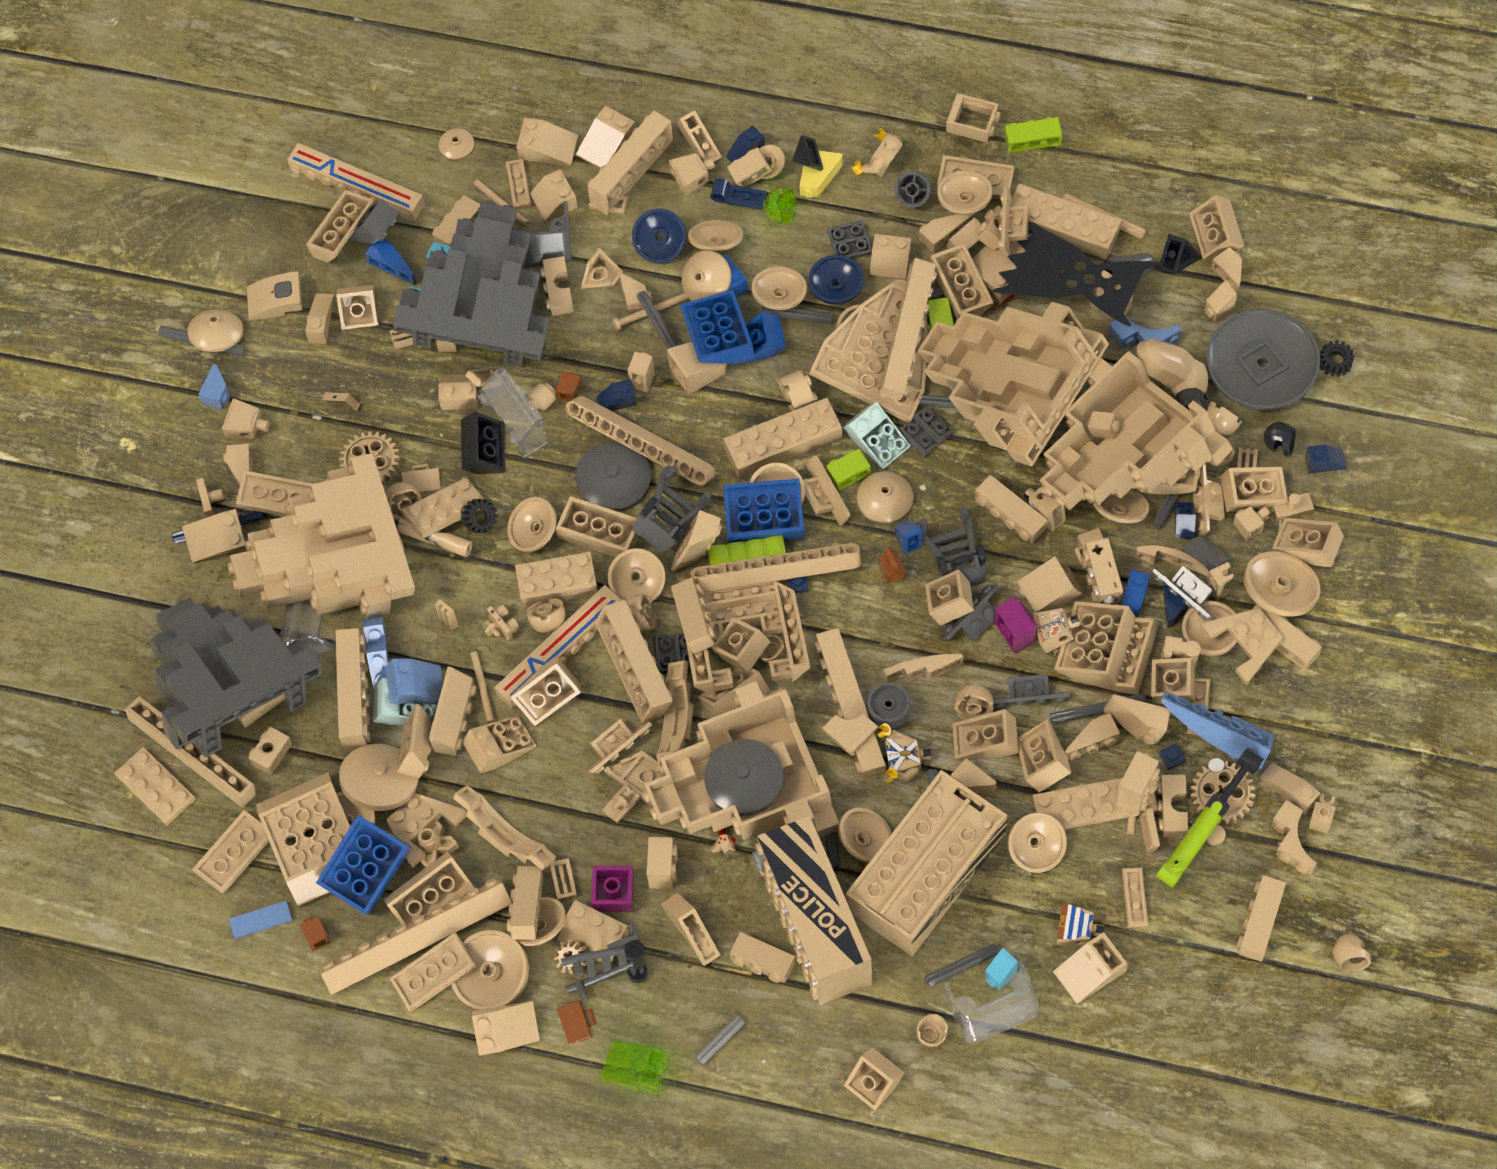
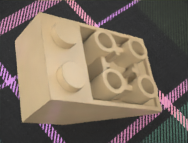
(498, 743)
(1091, 968)

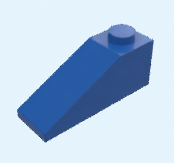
(386, 258)

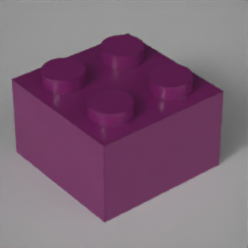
(1015, 624)
(612, 888)

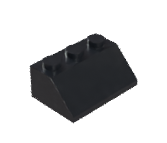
(482, 444)

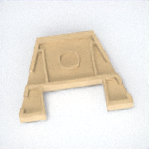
(1252, 633)
(420, 814)

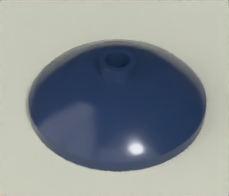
(646, 234)
(836, 271)

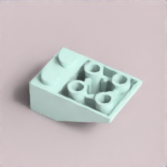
(876, 435)
(395, 713)

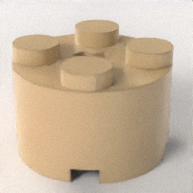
(796, 390)

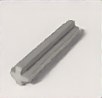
(720, 1039)

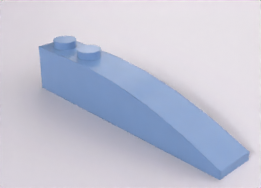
(1222, 732)

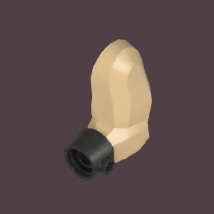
(1175, 370)

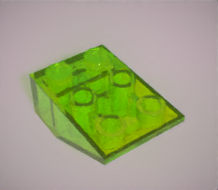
(636, 1067)

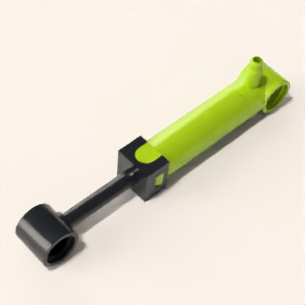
(1206, 823)

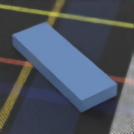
(260, 919)

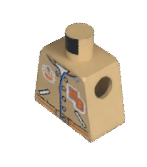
(1055, 628)

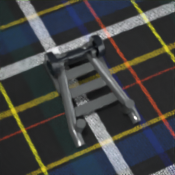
(653, 529)
(974, 570)
(624, 948)

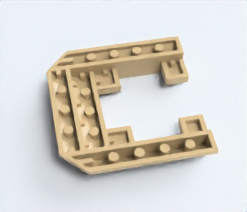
(758, 605)

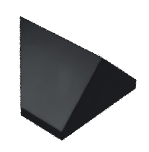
(1177, 254)

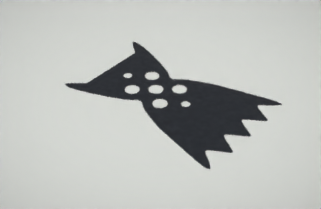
(1047, 253)

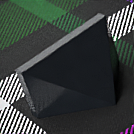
(807, 153)

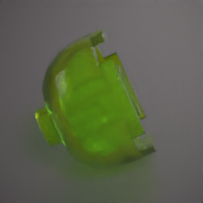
(780, 205)

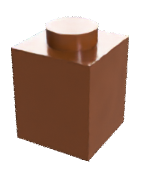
(568, 386)
(314, 933)

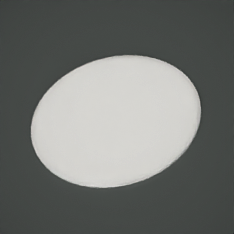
(1216, 765)

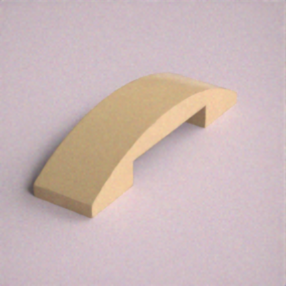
(1172, 556)

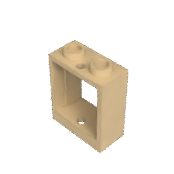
(976, 105)

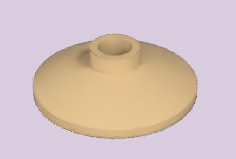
(458, 149)
(776, 156)

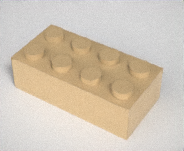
(596, 527)
(556, 578)

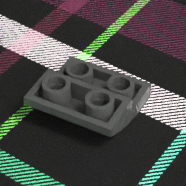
(849, 239)
(926, 431)
(1207, 552)
(669, 650)

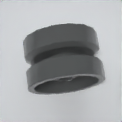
(889, 705)

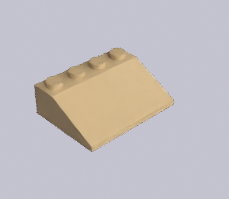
(992, 262)

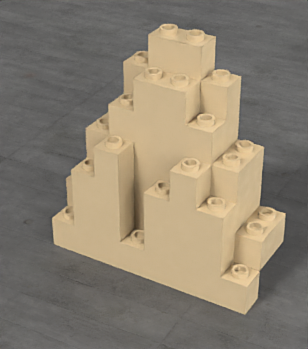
(1014, 372)
(1153, 444)
(329, 548)
(760, 718)

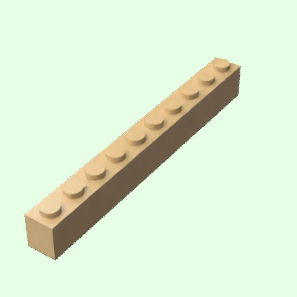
(414, 936)

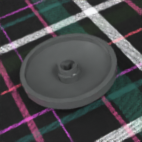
(613, 476)
(744, 776)

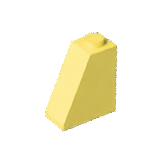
(815, 181)

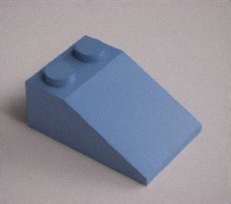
(413, 681)

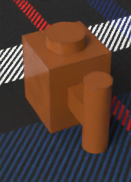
(891, 565)

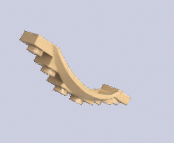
(679, 714)
(500, 832)

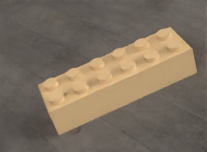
(630, 161)
(1076, 224)
(783, 437)
(633, 661)
(351, 689)

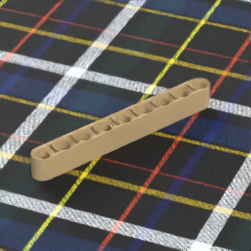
(648, 443)
(777, 567)

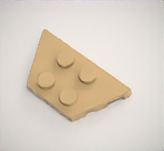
(635, 772)

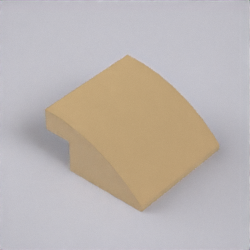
(1108, 647)

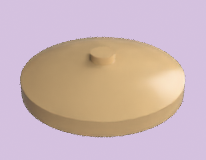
(1281, 583)
(372, 780)
(498, 974)

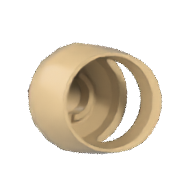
(1348, 947)

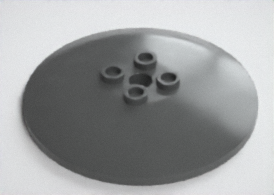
(1267, 337)

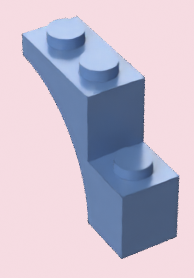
(1128, 335)
(376, 648)

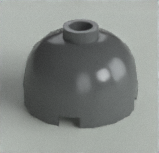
(913, 189)

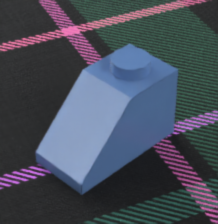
(214, 390)

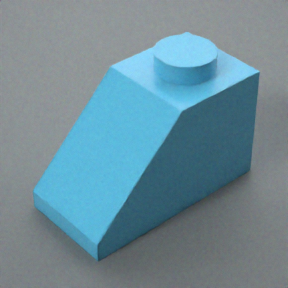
(1001, 970)

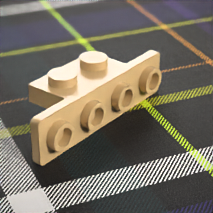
(1014, 222)
(822, 492)
(1207, 502)
(613, 741)

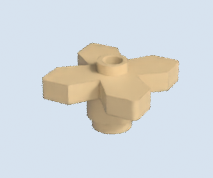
(432, 843)

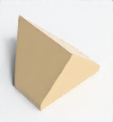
(600, 271)

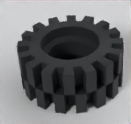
(1336, 368)
(489, 515)

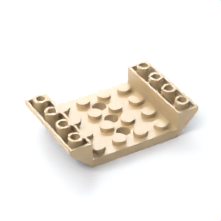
(291, 816)

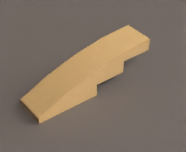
(930, 666)

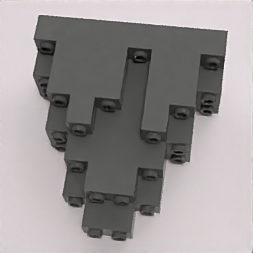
(479, 291)
(222, 670)

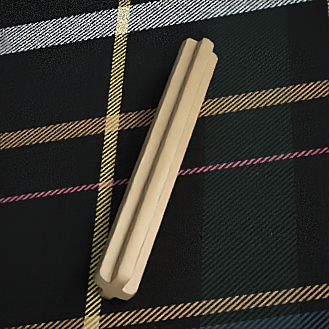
(1126, 226)

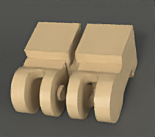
(1174, 648)

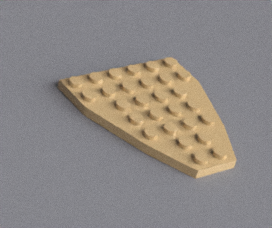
(858, 351)

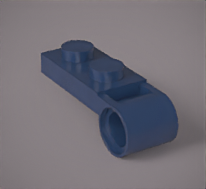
(736, 195)

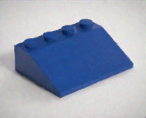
(718, 329)
(764, 510)
(363, 865)

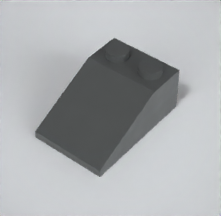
(375, 223)

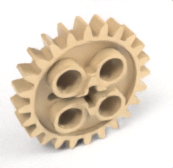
(385, 455)
(1211, 780)

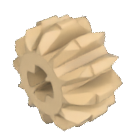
(569, 948)

